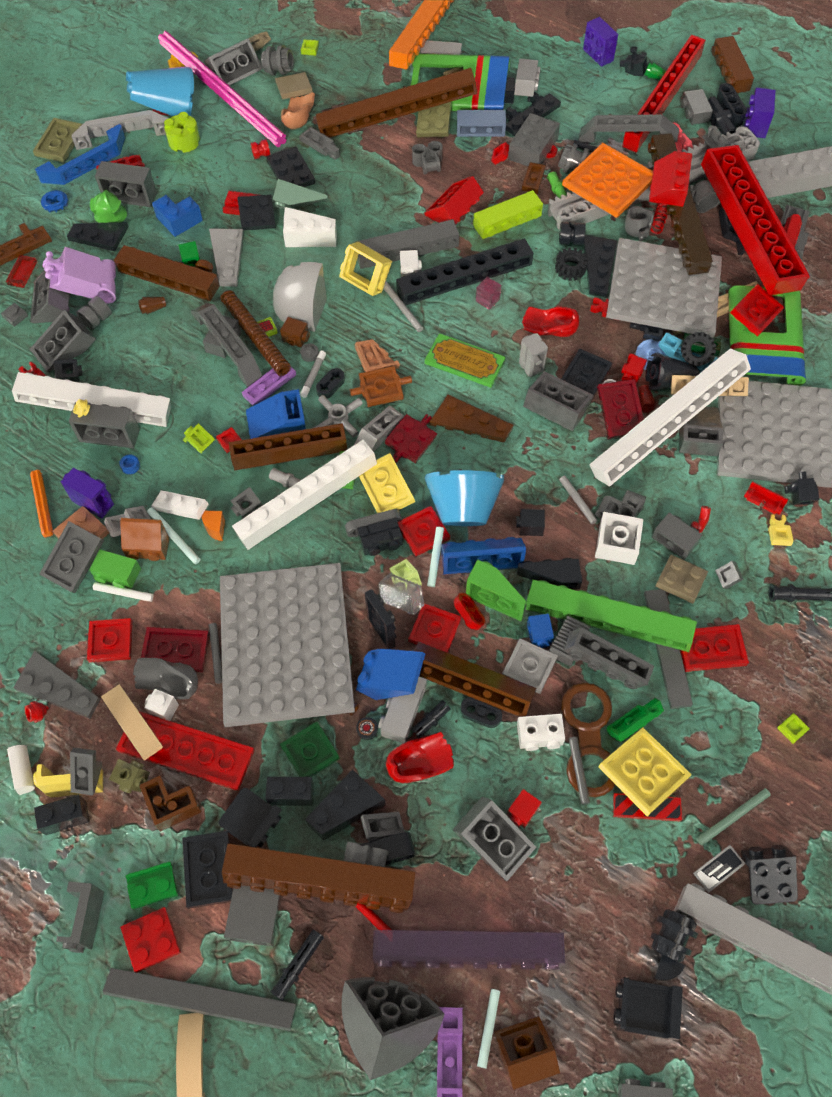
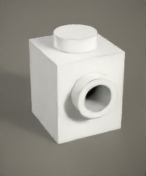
(409, 262)
(161, 705)

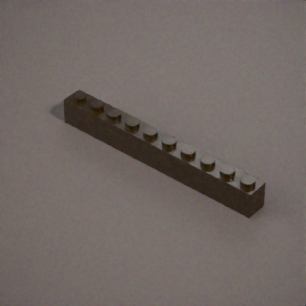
(684, 219)

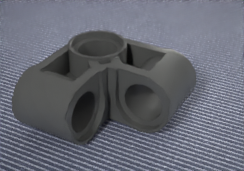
(629, 506)

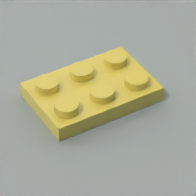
(386, 485)

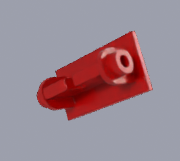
(772, 501)

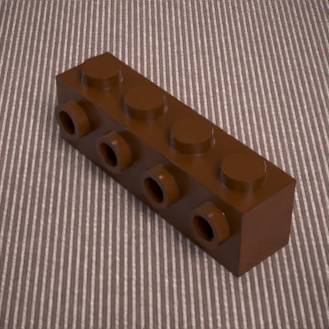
(732, 64)

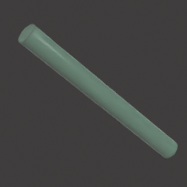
(732, 817)

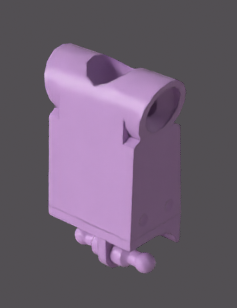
(81, 274)

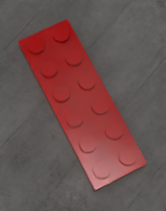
(194, 753)

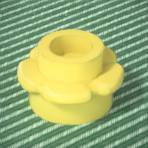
(81, 408)

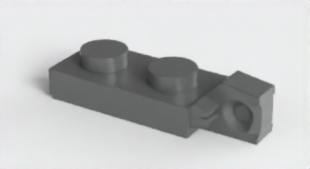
(320, 143)

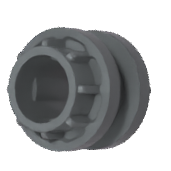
(275, 60)
(572, 158)

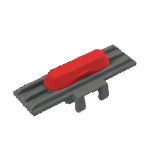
(794, 223)

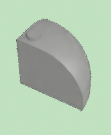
(301, 293)

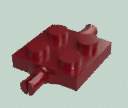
(411, 438)

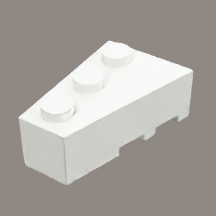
(308, 229)

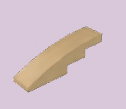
(132, 722)

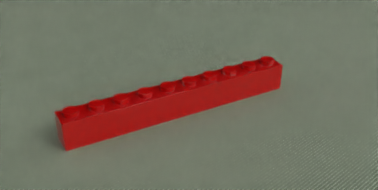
(667, 88)

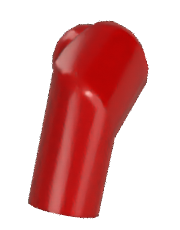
(703, 519)

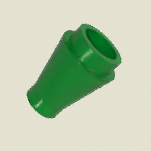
(654, 71)

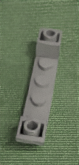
(129, 122)

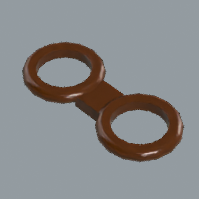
(588, 733)

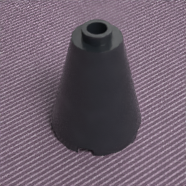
(661, 369)

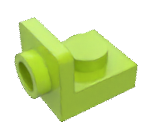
(198, 437)

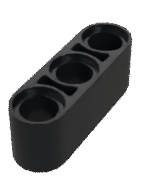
(730, 100)
(399, 847)

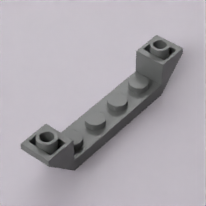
(627, 123)
(230, 342)

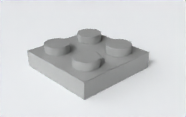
(530, 665)

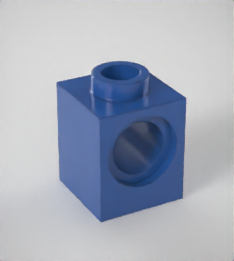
(540, 630)

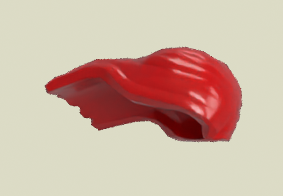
(554, 321)
(420, 759)

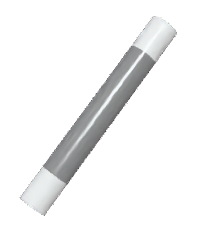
(313, 373)

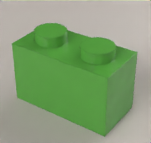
(115, 569)

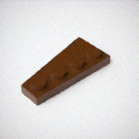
(467, 418)

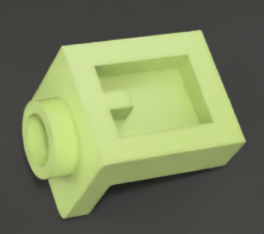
(406, 570)

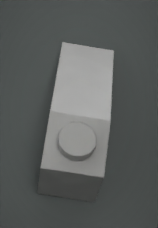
(380, 428)

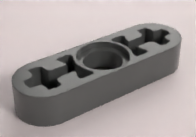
(351, 526)

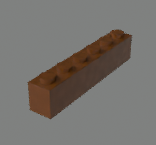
(167, 272)
(288, 446)
(475, 681)

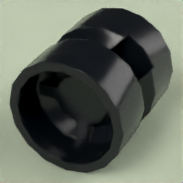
(572, 233)

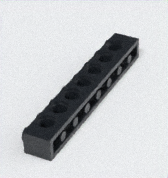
(464, 271)

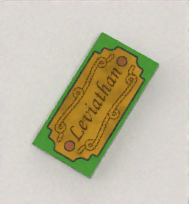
(465, 360)

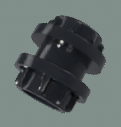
(674, 935)

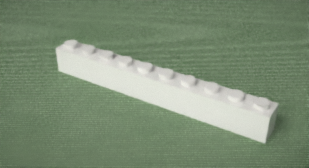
(670, 417)

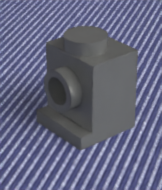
(246, 496)

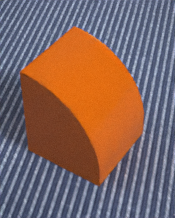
(214, 524)

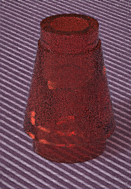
(646, 399)

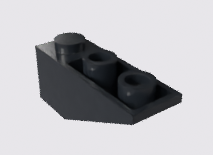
(557, 572)

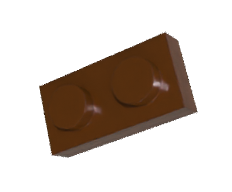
(533, 177)

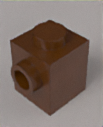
(295, 332)

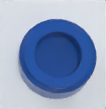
(129, 464)

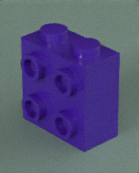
(600, 41)
(87, 492)

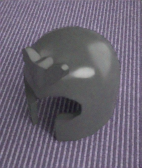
(704, 196)
(639, 222)

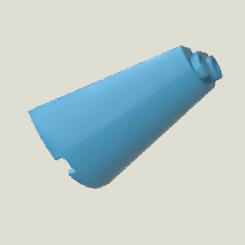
(163, 89)

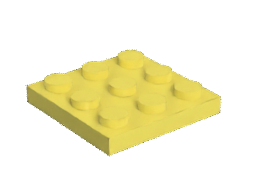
(645, 771)

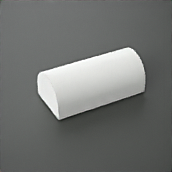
(21, 769)

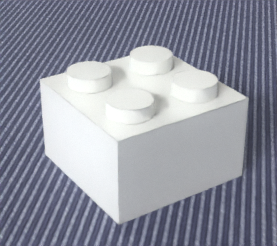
(619, 538)

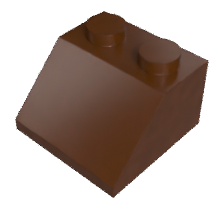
(527, 1052)

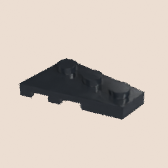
(98, 234)

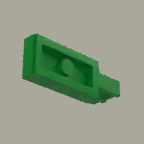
(634, 720)

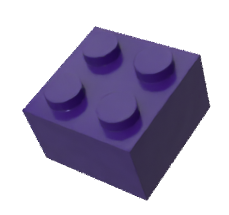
(760, 111)

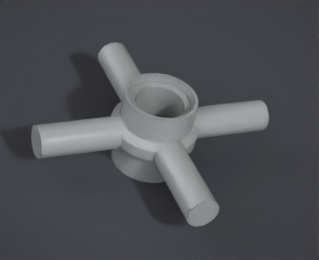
(339, 414)

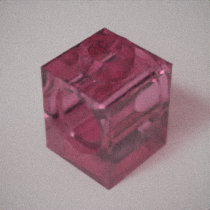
(488, 293)

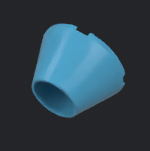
(464, 496)

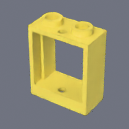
(380, 272)

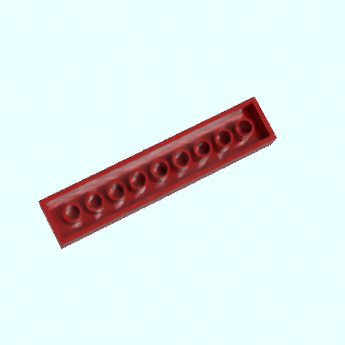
(754, 220)

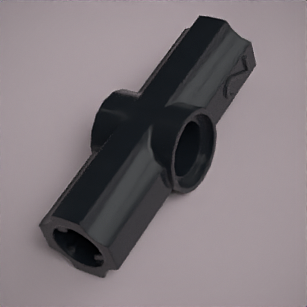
(721, 117)

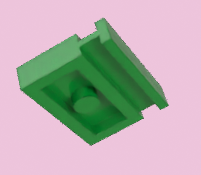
(151, 885)

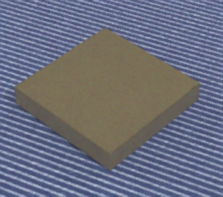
(293, 85)

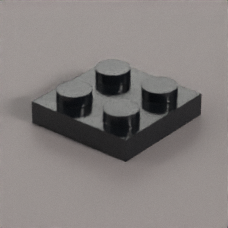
(256, 212)

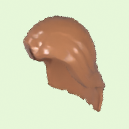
(298, 111)

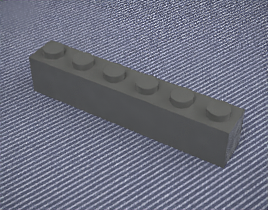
(423, 239)

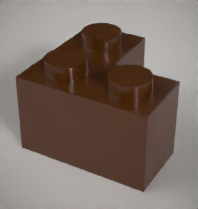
(168, 808)

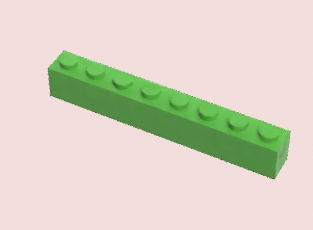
(612, 615)

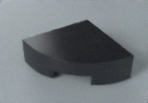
(668, 969)

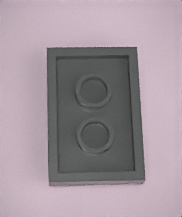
(71, 557)

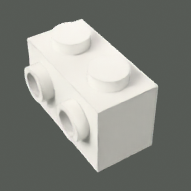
(540, 732)

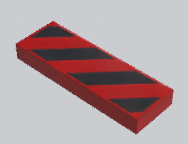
(667, 811)

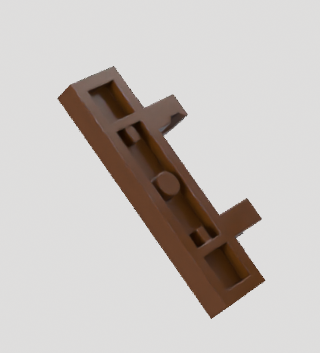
(23, 244)

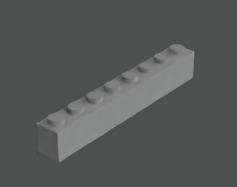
(757, 936)

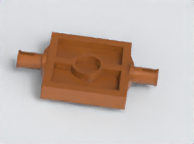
(381, 386)

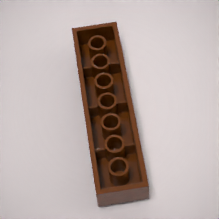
(318, 878)

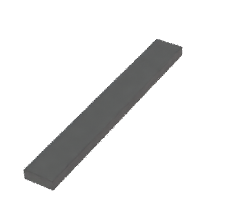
(200, 999)

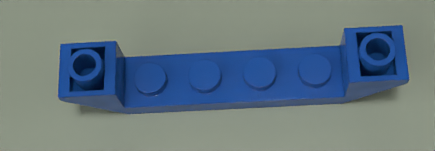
(86, 162)

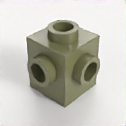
(129, 775)

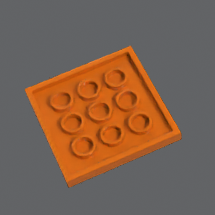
(609, 180)

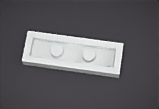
(180, 505)

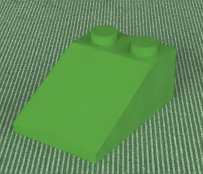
(493, 590)

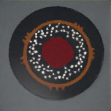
(367, 728)

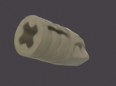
(259, 40)

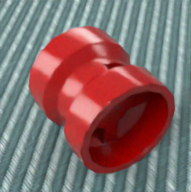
(260, 149)

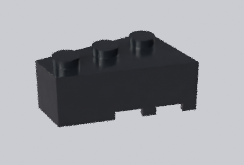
(344, 806)

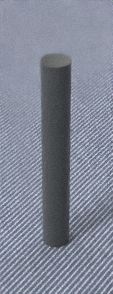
(216, 657)
(579, 771)

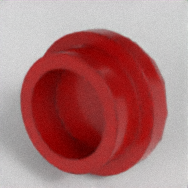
(35, 711)

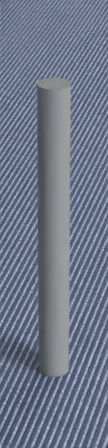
(403, 307)

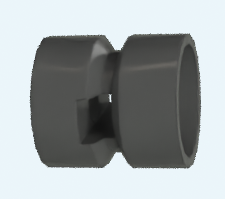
(94, 312)

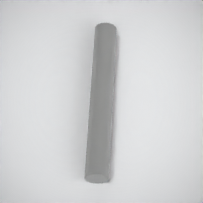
(578, 500)

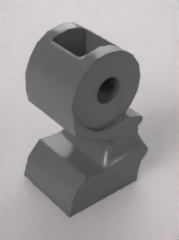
(365, 855)

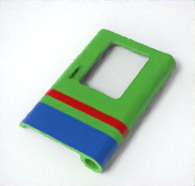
(489, 75)
(771, 352)

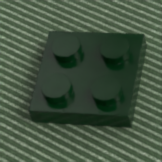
(309, 751)

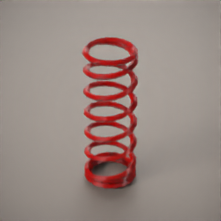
(655, 216)

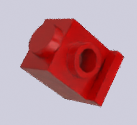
(633, 368)

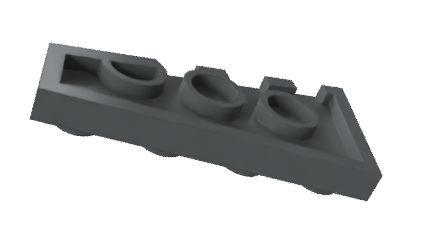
(53, 686)

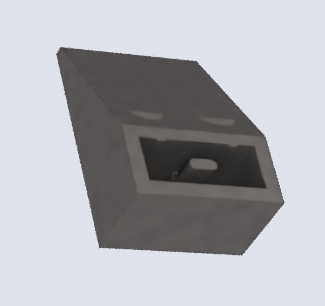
(702, 433)

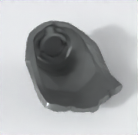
(171, 678)

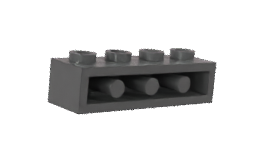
(608, 658)

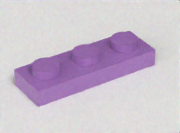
(266, 386)

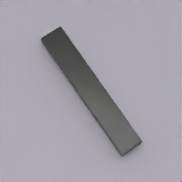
(670, 658)

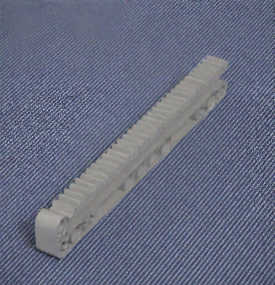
(577, 209)

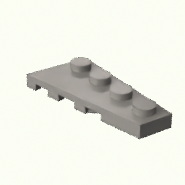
(227, 254)

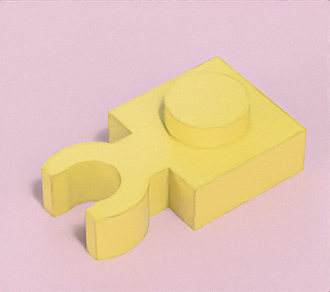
(780, 533)

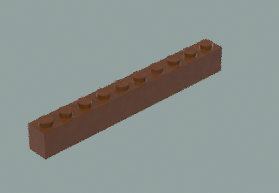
(397, 103)

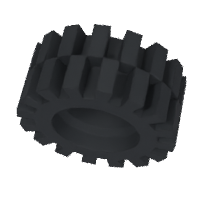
(571, 271)
(709, 345)

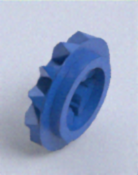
(54, 196)

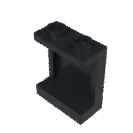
(648, 1009)

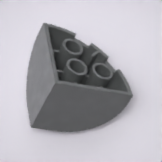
(387, 1023)

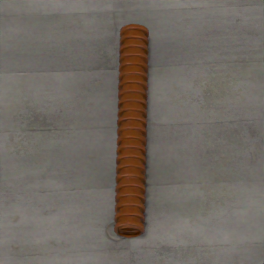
(255, 333)

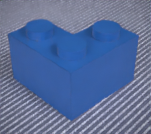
(177, 216)

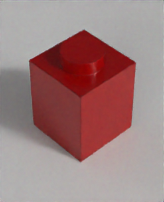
(523, 809)

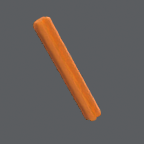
(41, 503)

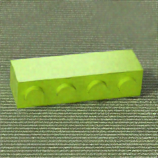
(507, 214)

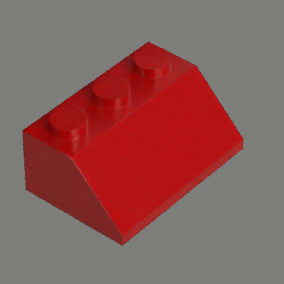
(671, 179)
(455, 201)

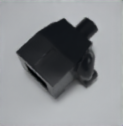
(635, 63)
(803, 490)

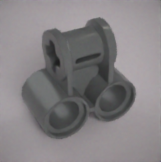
(427, 157)

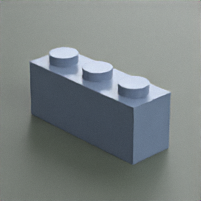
(481, 123)

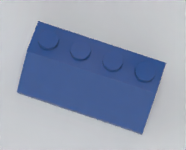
(500, 553)

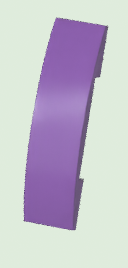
(450, 1054)

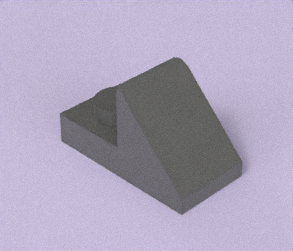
(84, 771)
(382, 825)

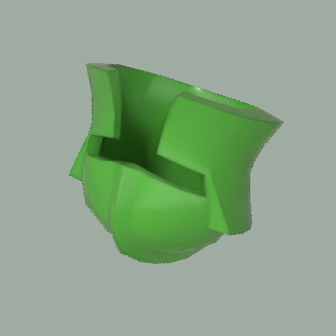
(107, 208)

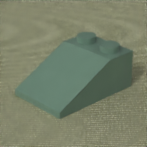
(292, 195)

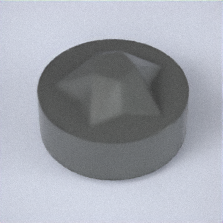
(309, 352)

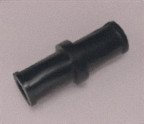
(430, 719)

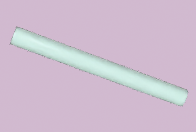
(175, 537)

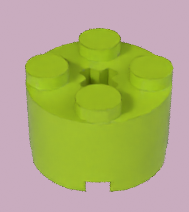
(182, 132)

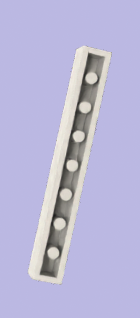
(64, 393)
(305, 494)

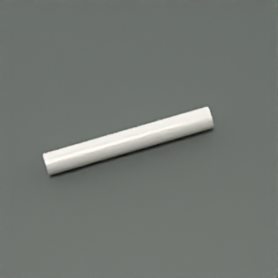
(123, 592)

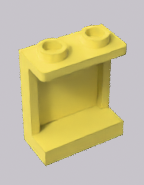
(58, 785)

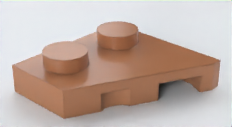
(373, 357)

